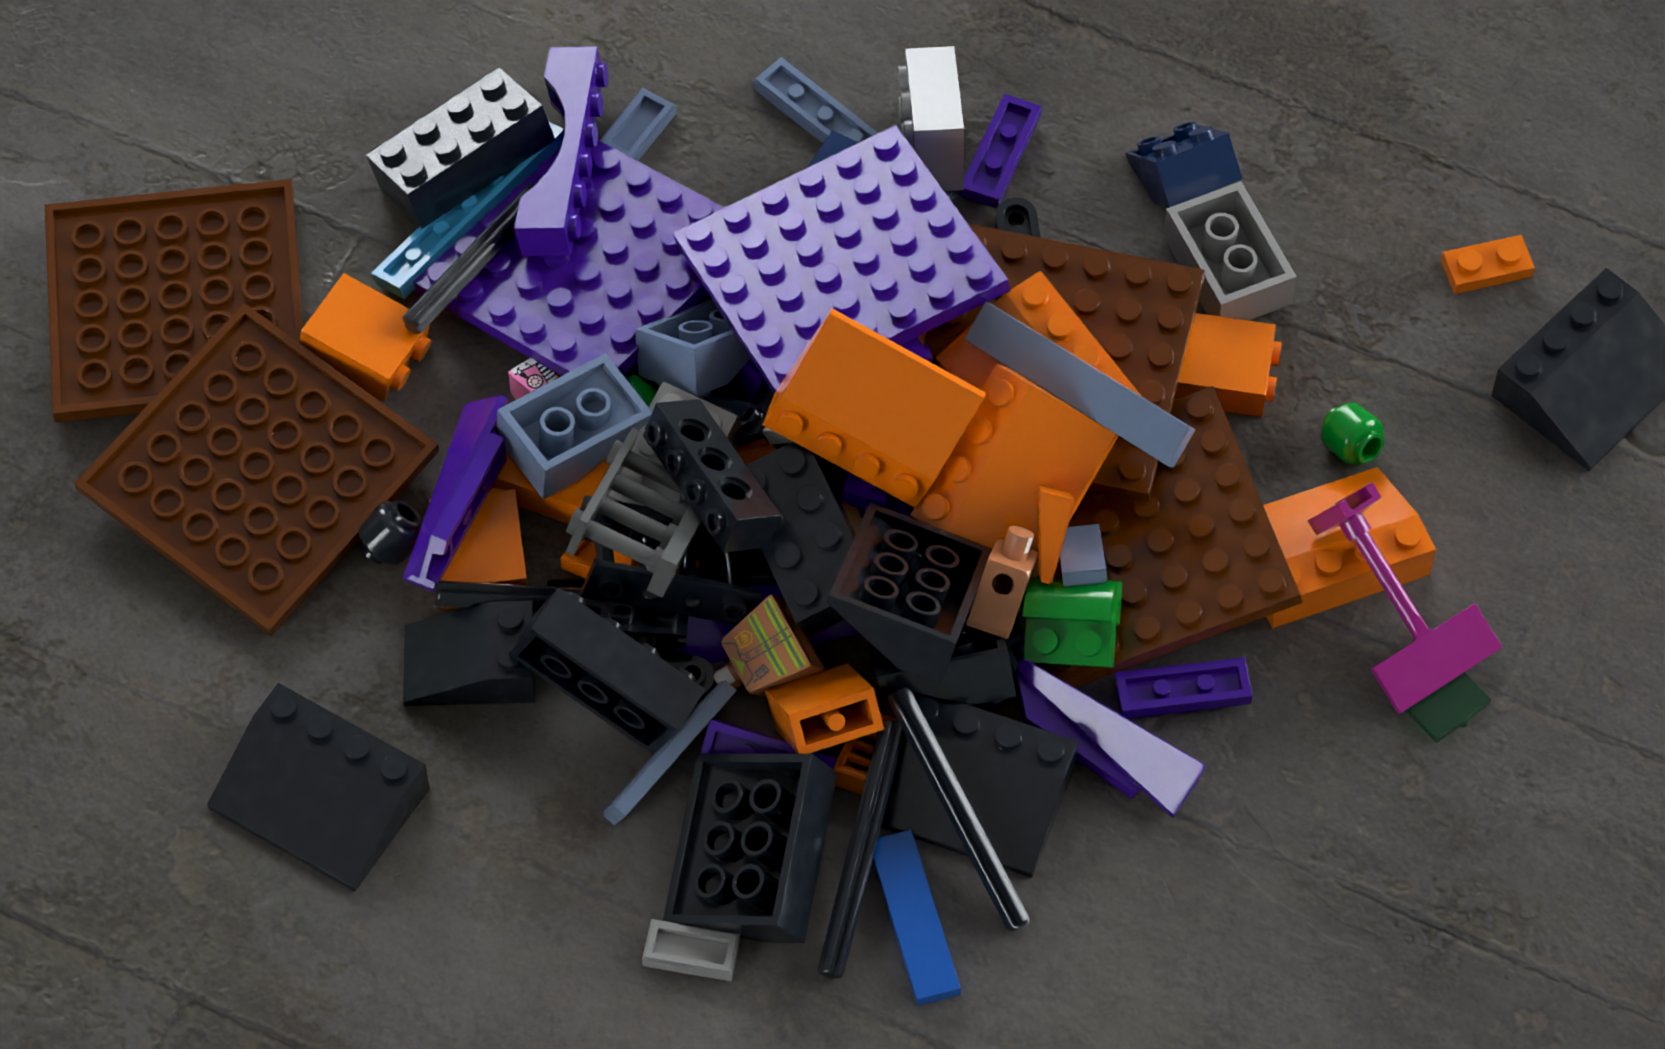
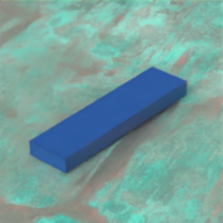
(915, 919)

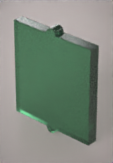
(1449, 707)

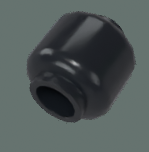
(390, 532)

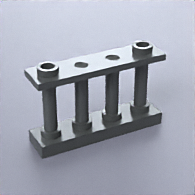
(674, 538)

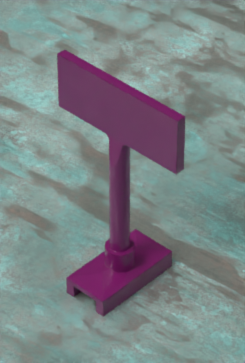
(1435, 653)

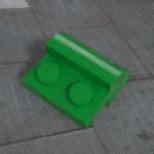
(1071, 623)

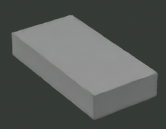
(691, 950)

